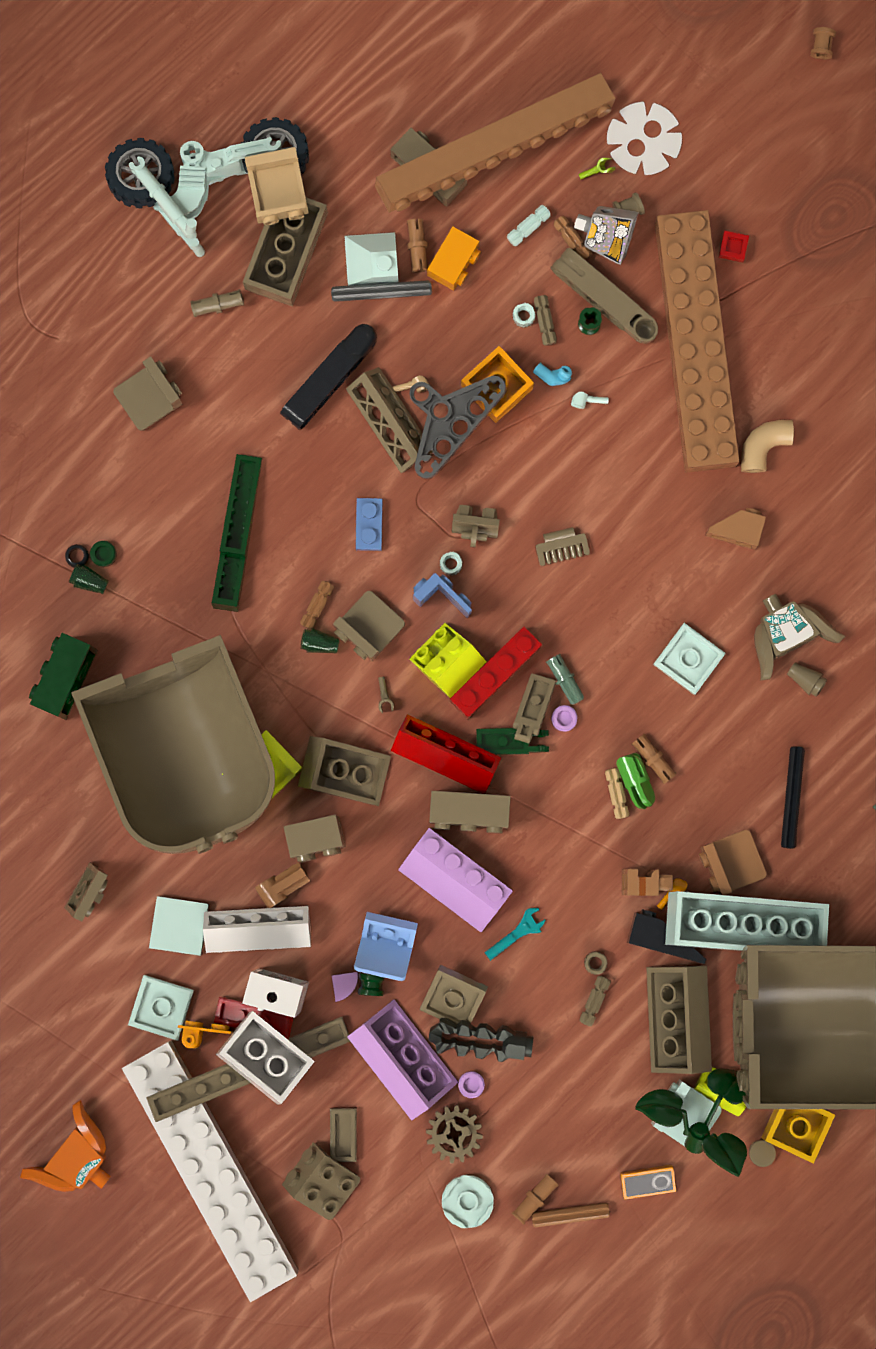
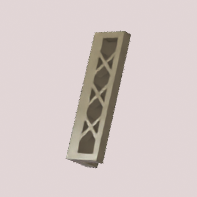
(393, 415)

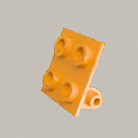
(194, 1030)

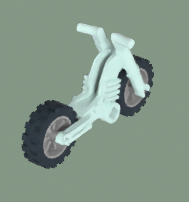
(196, 174)

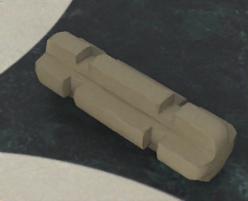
(545, 320)
(595, 1000)

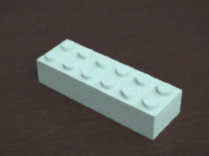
(743, 921)

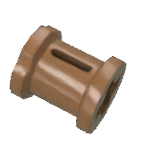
(823, 43)

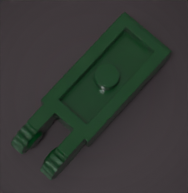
(502, 742)

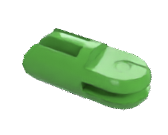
(636, 780)

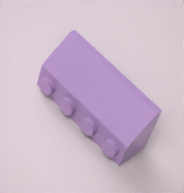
(455, 880)
(402, 1060)

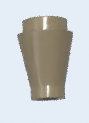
(808, 679)

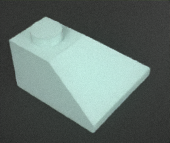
(371, 259)

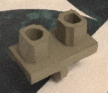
(475, 527)

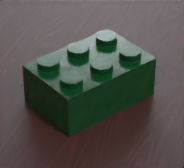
(62, 675)

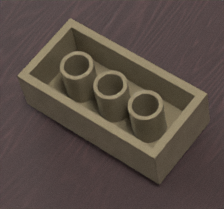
(285, 254)

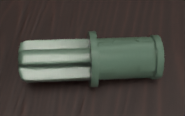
(565, 679)

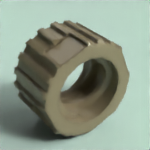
(587, 963)

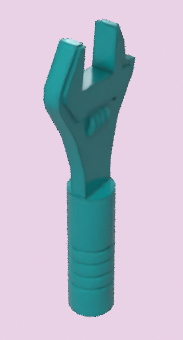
(526, 926)

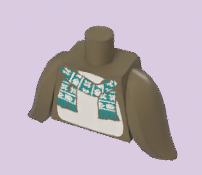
(787, 630)

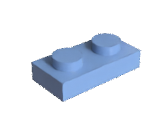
(369, 524)

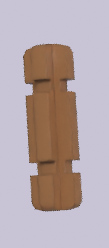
(571, 237)
(317, 604)

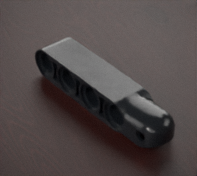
(329, 376)

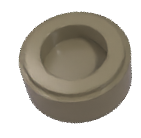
(762, 1153)

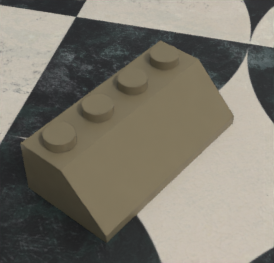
(679, 1019)

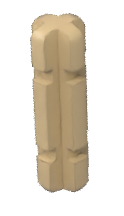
(617, 793)

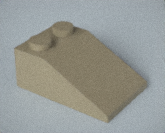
(344, 770)

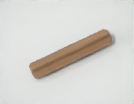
(570, 1215)

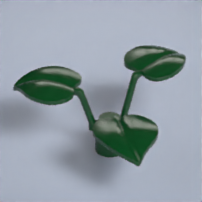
(724, 1150)

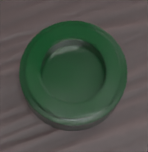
(103, 554)

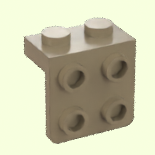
(148, 395)
(369, 626)
(320, 1182)

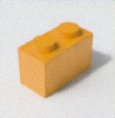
(454, 258)

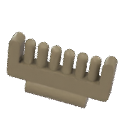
(558, 540)

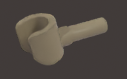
(384, 695)

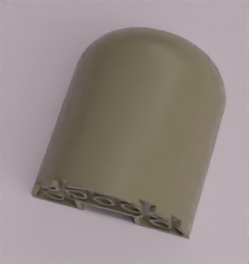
(170, 740)
(806, 1027)

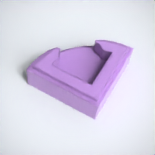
(344, 984)

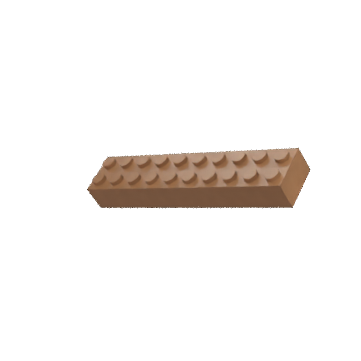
(696, 341)

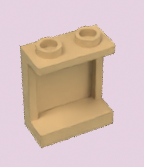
(276, 186)

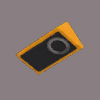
(648, 1182)

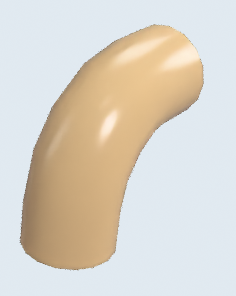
(761, 441)

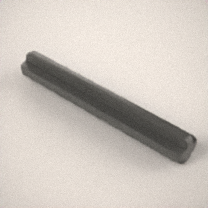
(381, 290)

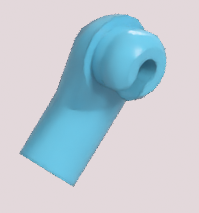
(553, 377)

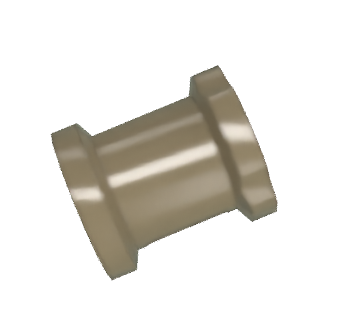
(633, 204)

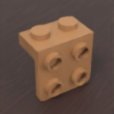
(732, 862)

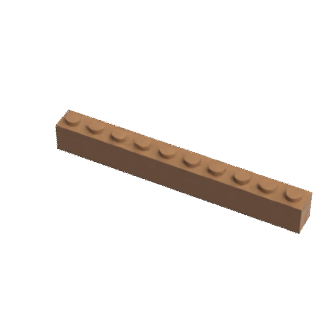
(494, 143)

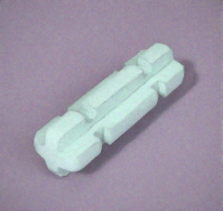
(527, 226)

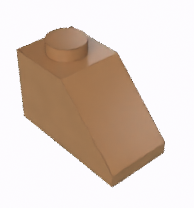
(741, 528)

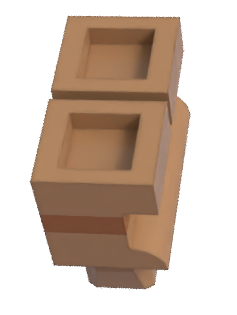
(645, 886)

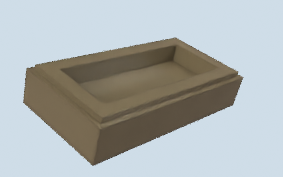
(343, 1134)

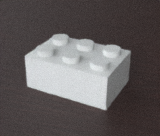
(265, 1058)

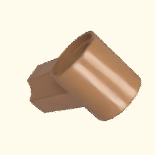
(278, 888)

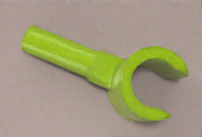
(600, 167)

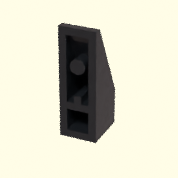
(651, 934)

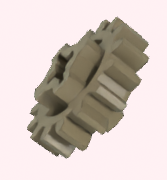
(466, 1129)

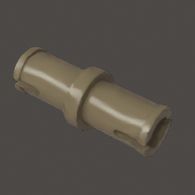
(217, 303)

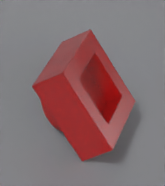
(733, 246)

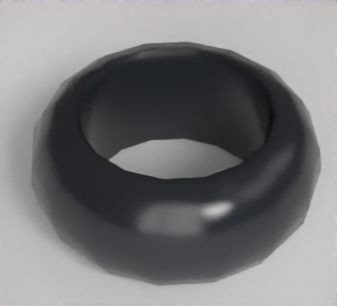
(72, 548)

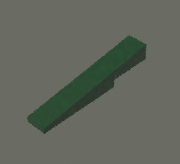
(236, 533)

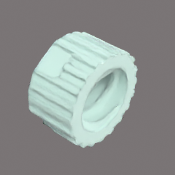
(527, 307)
(451, 571)

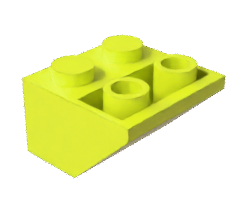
(448, 660)

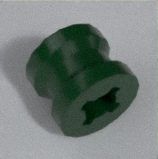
(370, 985)

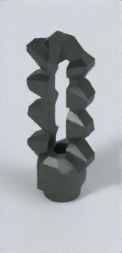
(515, 1043)

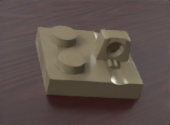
(87, 890)
(453, 996)

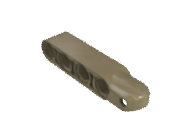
(605, 296)

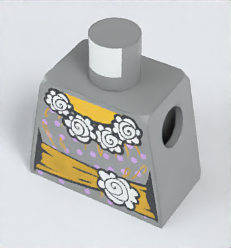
(608, 231)

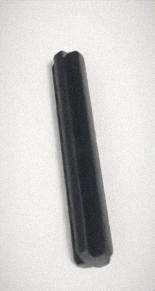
(792, 797)

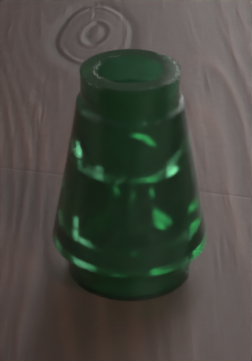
(87, 579)
(318, 642)

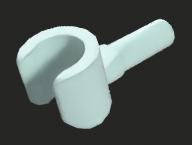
(579, 400)

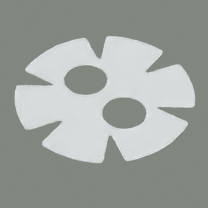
(652, 157)

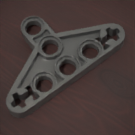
(441, 429)

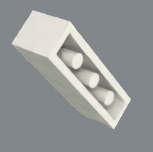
(257, 929)

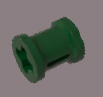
(592, 328)

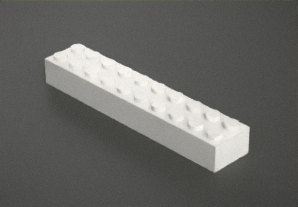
(214, 1178)

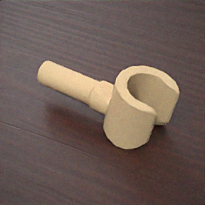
(408, 385)

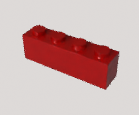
(495, 672)
(445, 754)

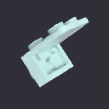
(697, 1110)

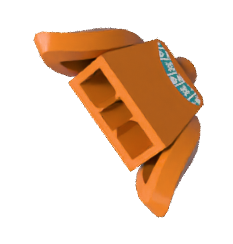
(76, 1158)

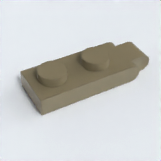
(533, 707)

